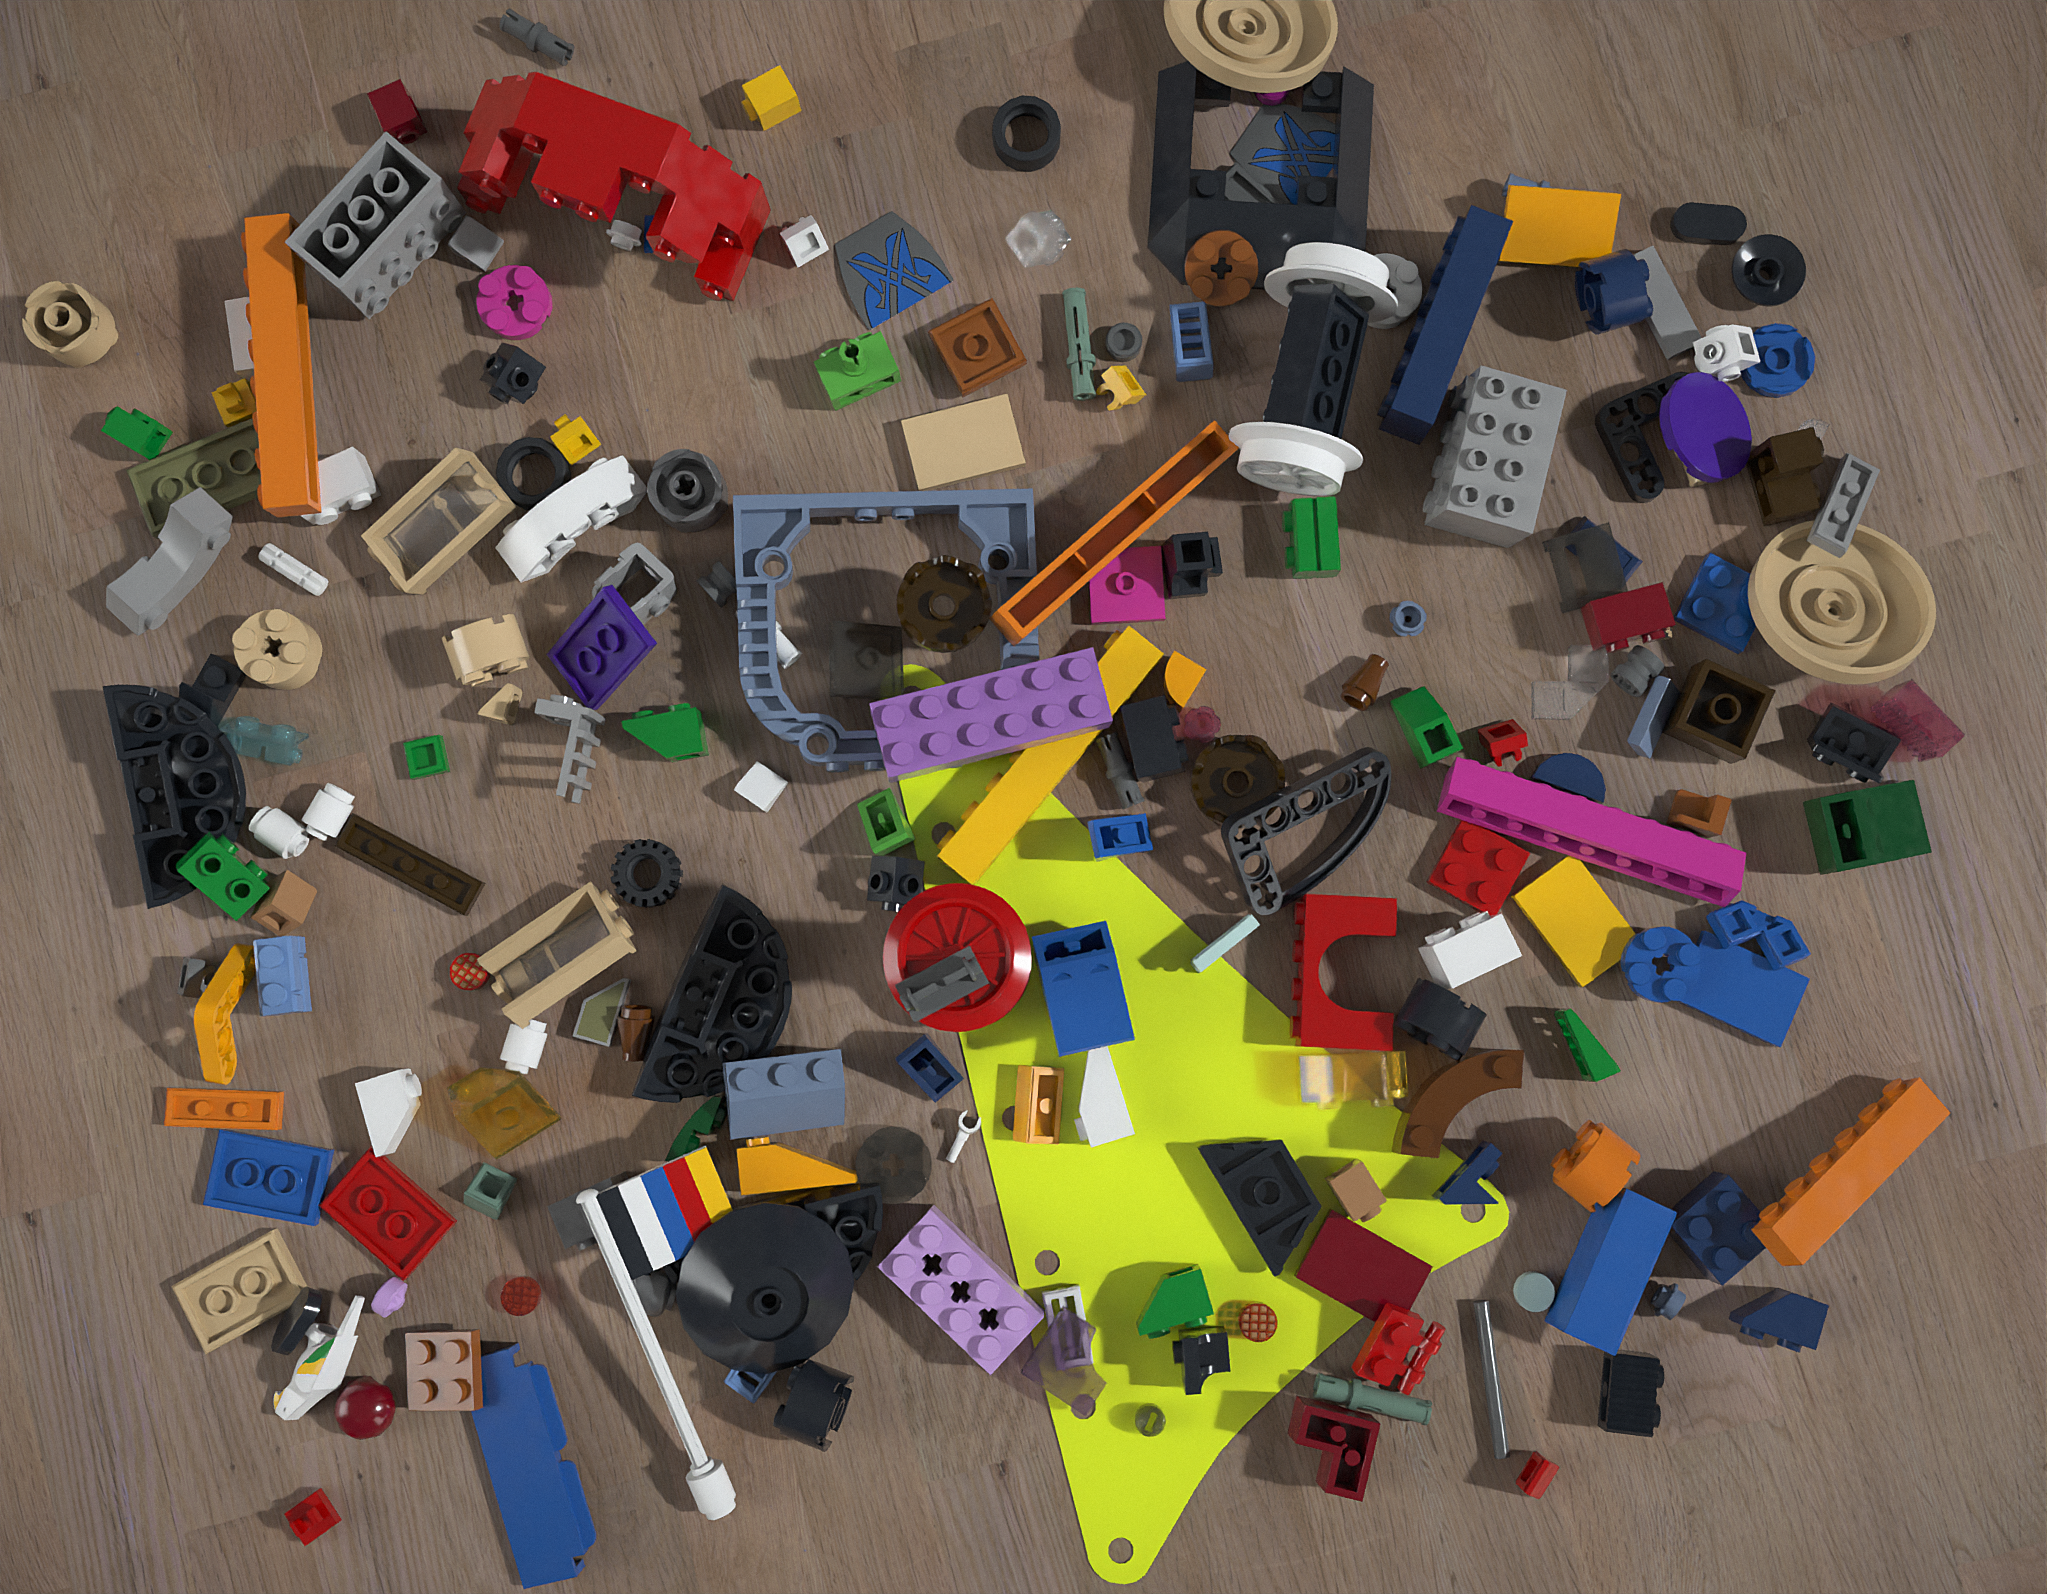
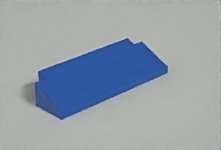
(533, 1486)

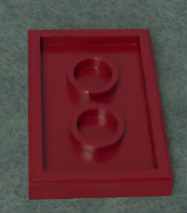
(1361, 1268)

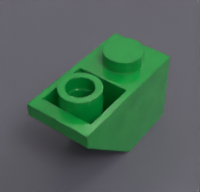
(1425, 727)
(673, 734)
(1176, 1300)

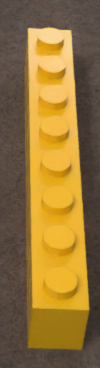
(1040, 768)

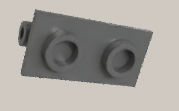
(941, 984)

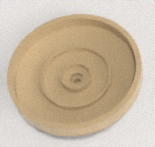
(1254, 42)
(1843, 615)

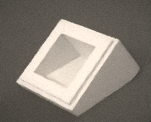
(761, 786)

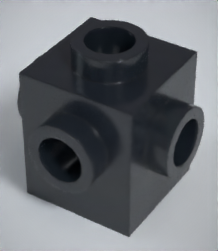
(512, 374)
(894, 881)

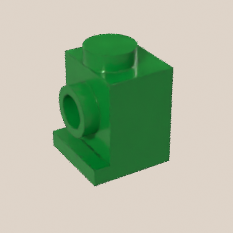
(137, 431)

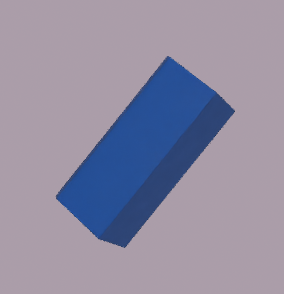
(1610, 1270)

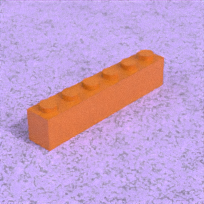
(1849, 1171)

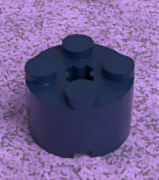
(1613, 291)

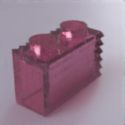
(1917, 721)

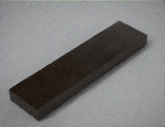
(410, 864)

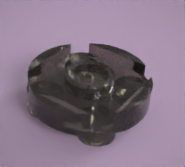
(908, 1147)

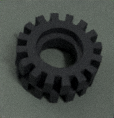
(625, 866)

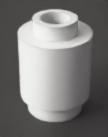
(328, 812)
(279, 832)
(524, 1046)

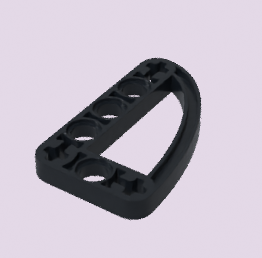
(1253, 840)

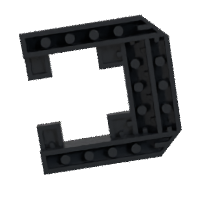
(1193, 201)

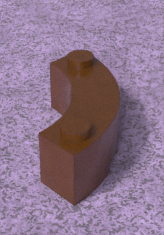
(1448, 1092)

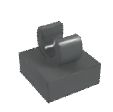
(193, 976)

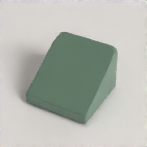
(489, 1191)

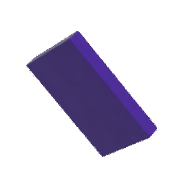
(601, 648)

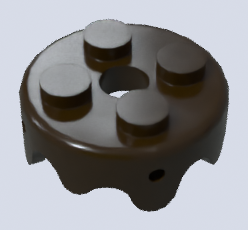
(950, 578)
(1232, 754)

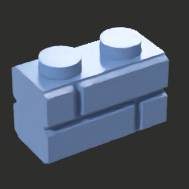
(282, 975)

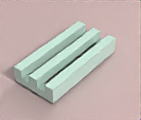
(1224, 943)

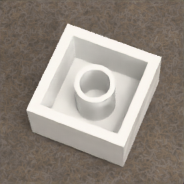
(1470, 951)

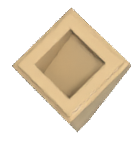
(503, 705)

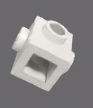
(1726, 351)

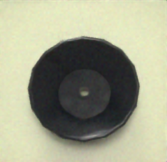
(758, 1254)

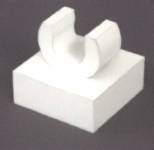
(804, 240)

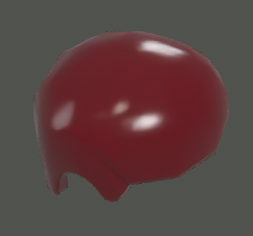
(364, 1408)

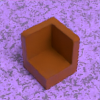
(1699, 813)

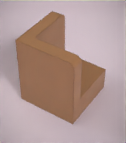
(284, 904)

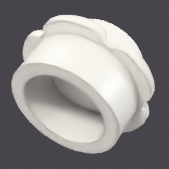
(624, 235)

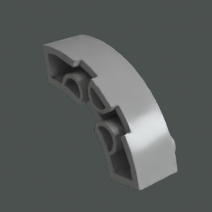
(156, 585)

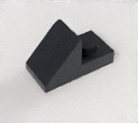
(214, 687)

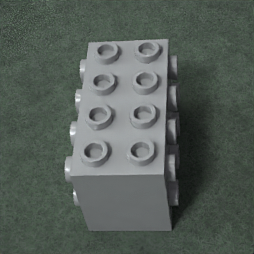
(377, 225)
(1494, 457)

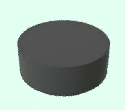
(1123, 342)

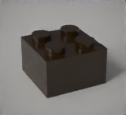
(1719, 711)

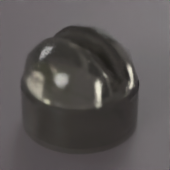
(1142, 1416)

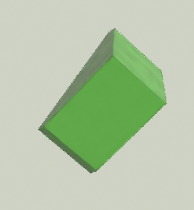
(885, 823)

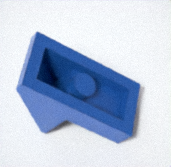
(1119, 836)

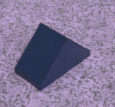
(929, 1067)

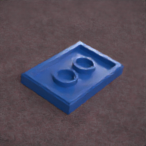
(1745, 991)
(268, 1177)

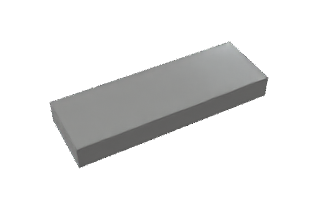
(1670, 317)
(1843, 505)

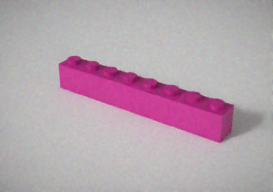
(1592, 832)

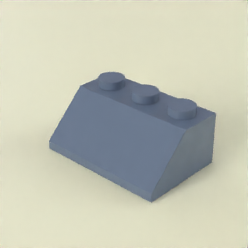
(784, 1093)

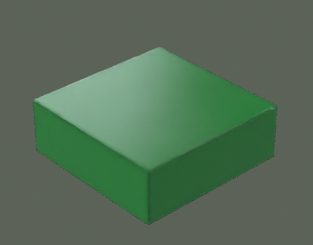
(426, 757)

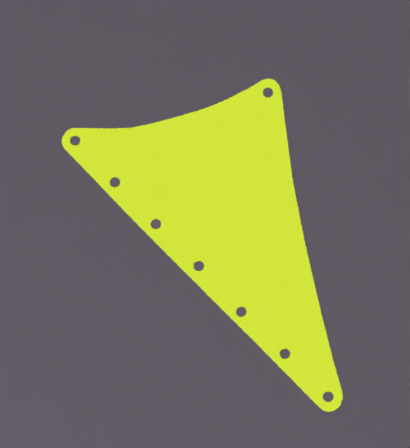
(1203, 1069)

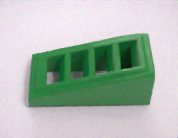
(1588, 1053)

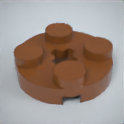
(1206, 252)

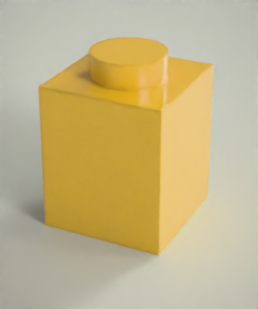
(770, 98)

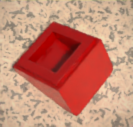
(1537, 1475)

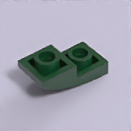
(704, 1120)

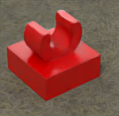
(1503, 738)
(312, 1517)

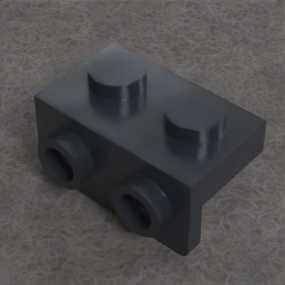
(1852, 743)

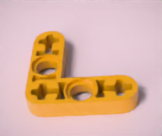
(213, 1014)

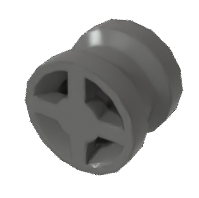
(718, 584)

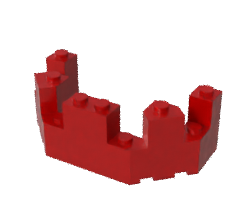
(590, 155)

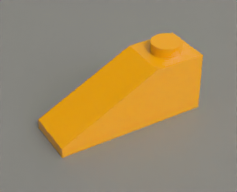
(780, 1167)

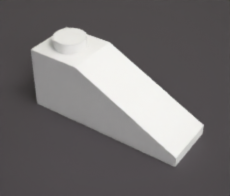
(1102, 1102)

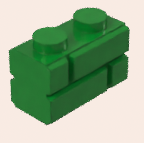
(1313, 538)

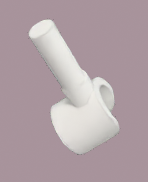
(961, 1137)

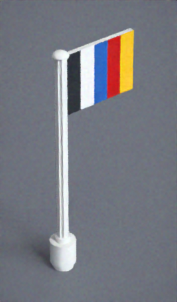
(643, 1229)

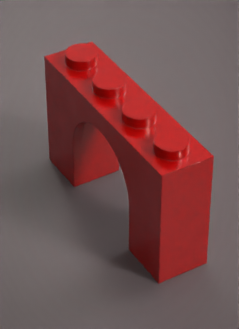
(1318, 1019)

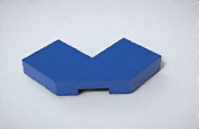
(1774, 934)

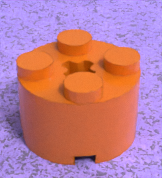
(1594, 1165)

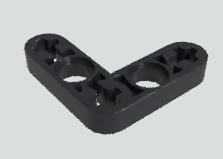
(1629, 432)

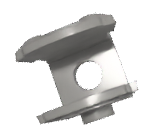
(630, 561)

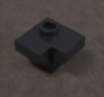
(1189, 563)
(1201, 1355)

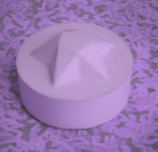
(389, 1297)

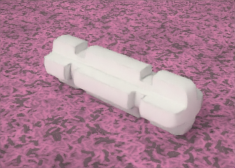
(293, 569)

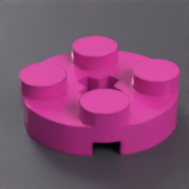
(504, 283)

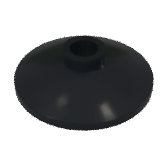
(1781, 262)

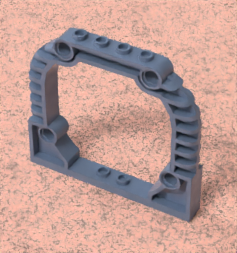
(775, 523)

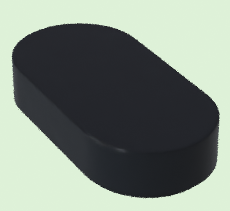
(1708, 223)
(296, 1321)

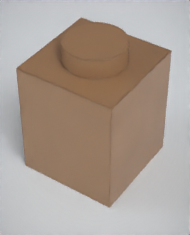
(1356, 1191)

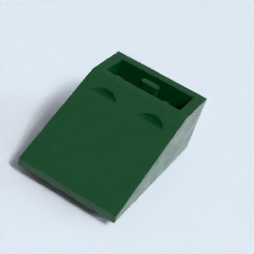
(1867, 827)

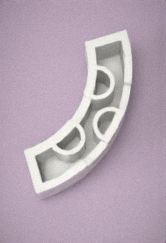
(548, 529)

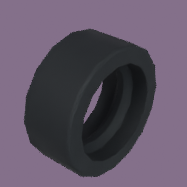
(1021, 107)
(517, 451)

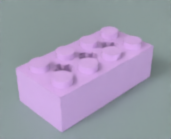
(962, 1316)

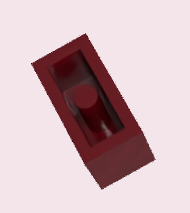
(1628, 617)

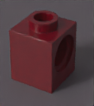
(397, 112)

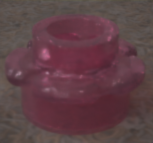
(1204, 714)

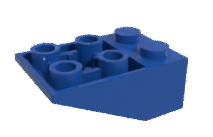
(1082, 988)

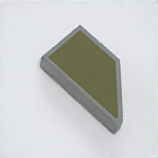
(599, 1013)

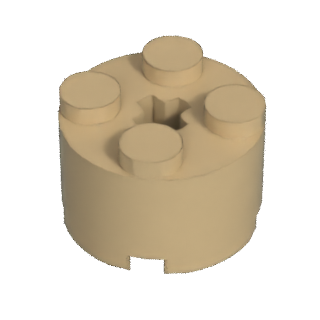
(69, 323)
(258, 642)
(486, 649)

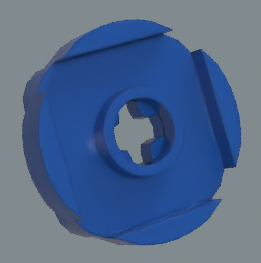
(1681, 955)

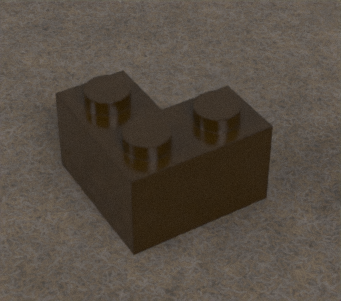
(1782, 475)

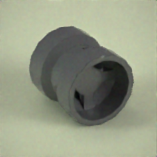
(1637, 671)

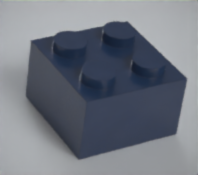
(1716, 1228)

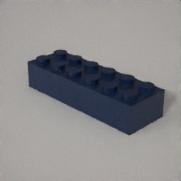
(1443, 324)

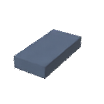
(1653, 716)

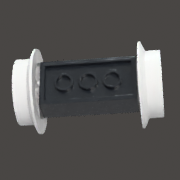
(1329, 301)

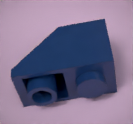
(1785, 1315)

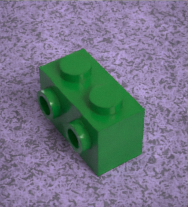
(223, 875)

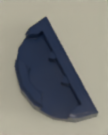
(1572, 774)

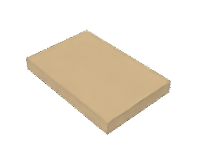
(963, 443)
(240, 1291)

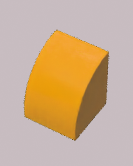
(1181, 679)

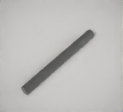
(1491, 1379)

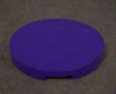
(1706, 427)

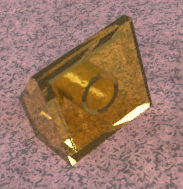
(500, 1109)

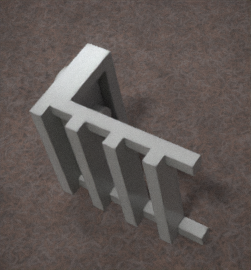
(582, 725)

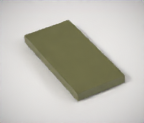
(218, 464)

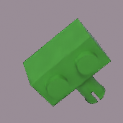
(857, 369)

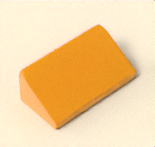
(1038, 1104)

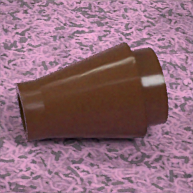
(1364, 684)
(635, 1029)

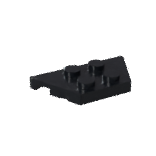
(1265, 1194)

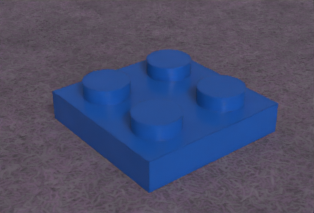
(1718, 604)

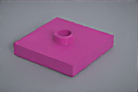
(1129, 588)

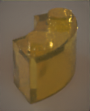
(1353, 1077)

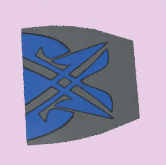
(1284, 145)
(889, 268)

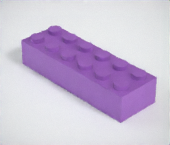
(991, 715)

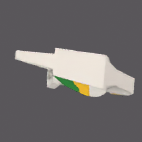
(320, 1365)

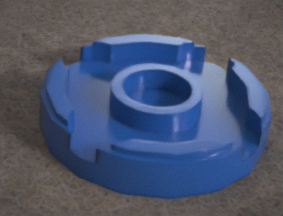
(1784, 361)

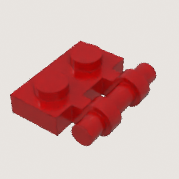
(1390, 1342)

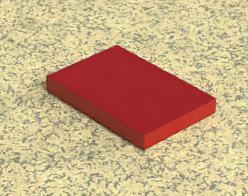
(388, 1213)

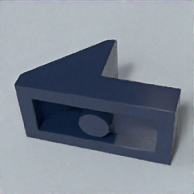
(1462, 1183)

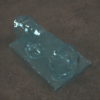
(280, 740)

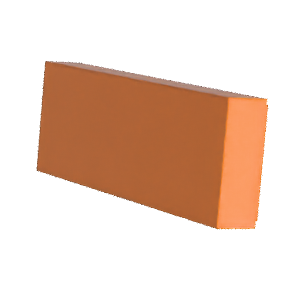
(224, 1108)

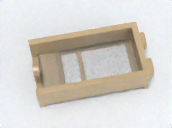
(437, 521)
(557, 953)

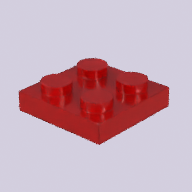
(1478, 867)

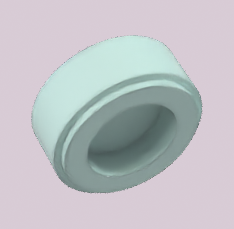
(1534, 1291)

